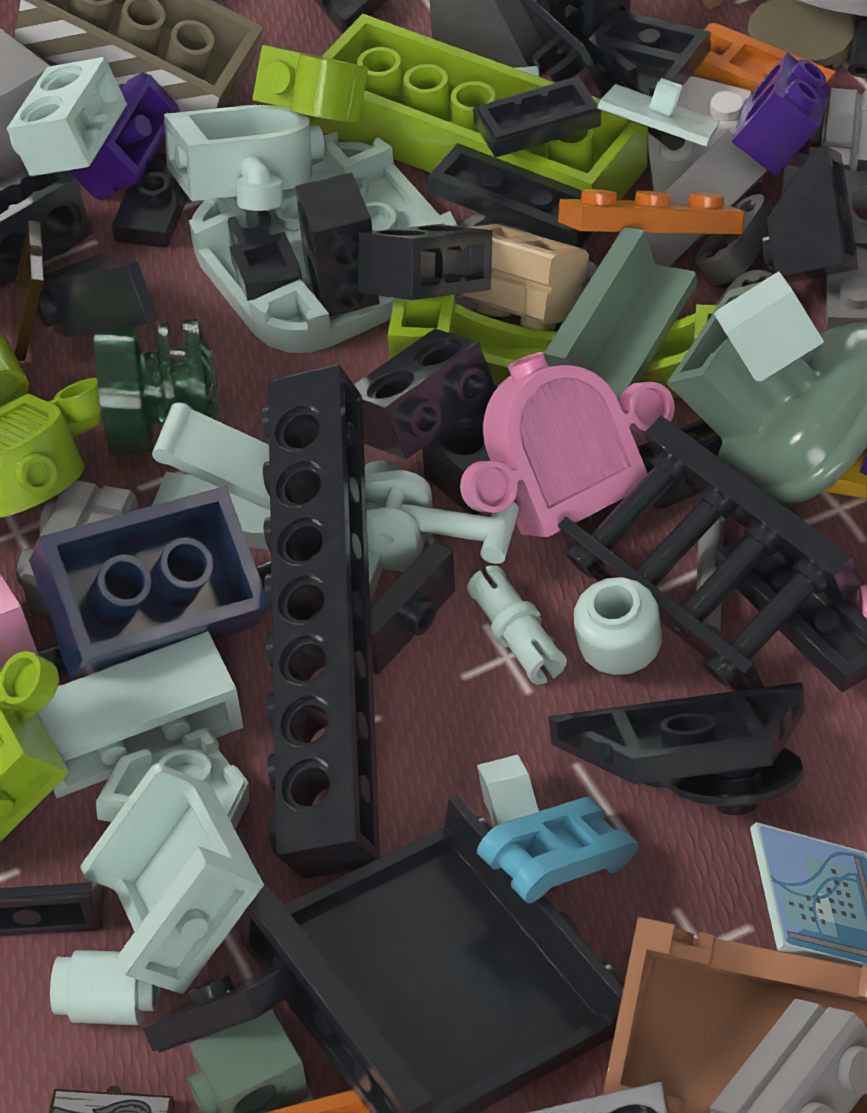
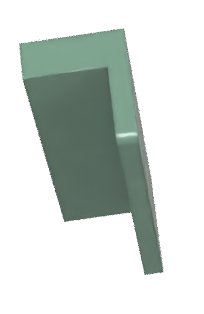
(622, 313)

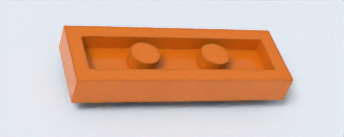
(651, 212)

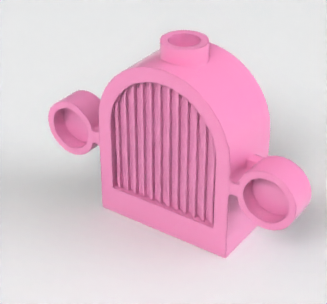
(560, 444)

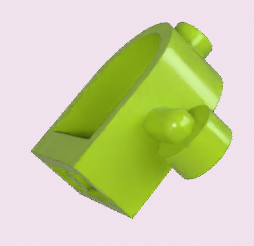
(39, 444)
(27, 754)

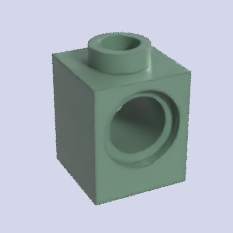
(247, 1069)

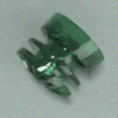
(142, 386)

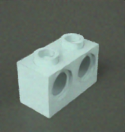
(67, 116)

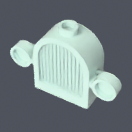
(241, 153)

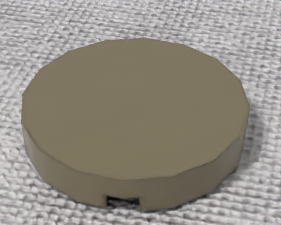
(804, 30)

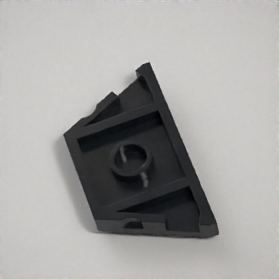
(684, 736)

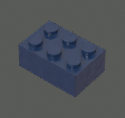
(147, 581)

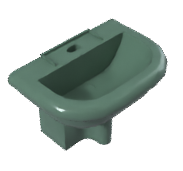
(791, 429)

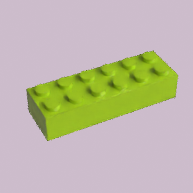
(424, 99)

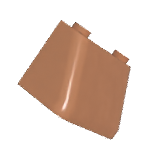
(706, 1004)

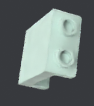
(175, 874)

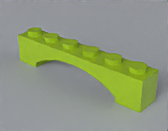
(507, 342)

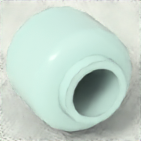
(618, 626)

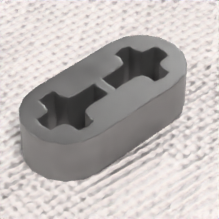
(729, 255)

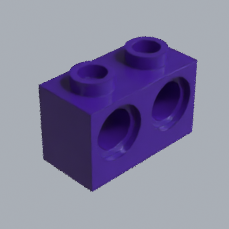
(782, 113)

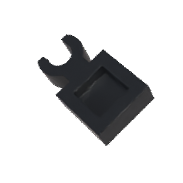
(261, 258)

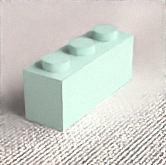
(139, 707)

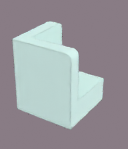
(768, 327)

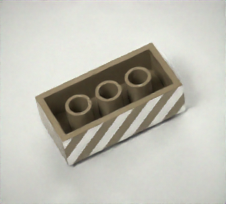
(187, 46)

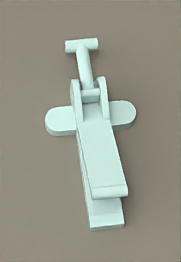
(396, 500)

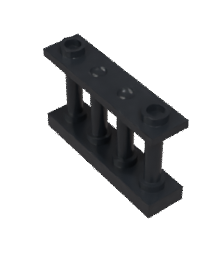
(721, 495)

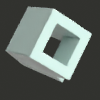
(506, 789)

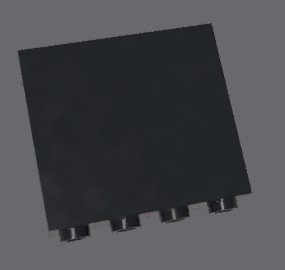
(436, 975)

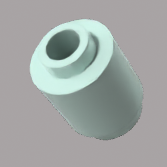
(96, 990)

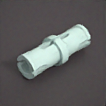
(516, 624)

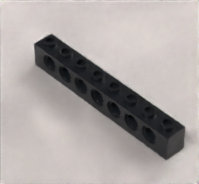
(319, 456)

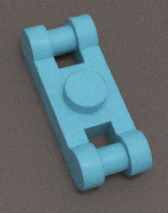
(556, 847)

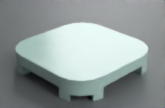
(292, 315)

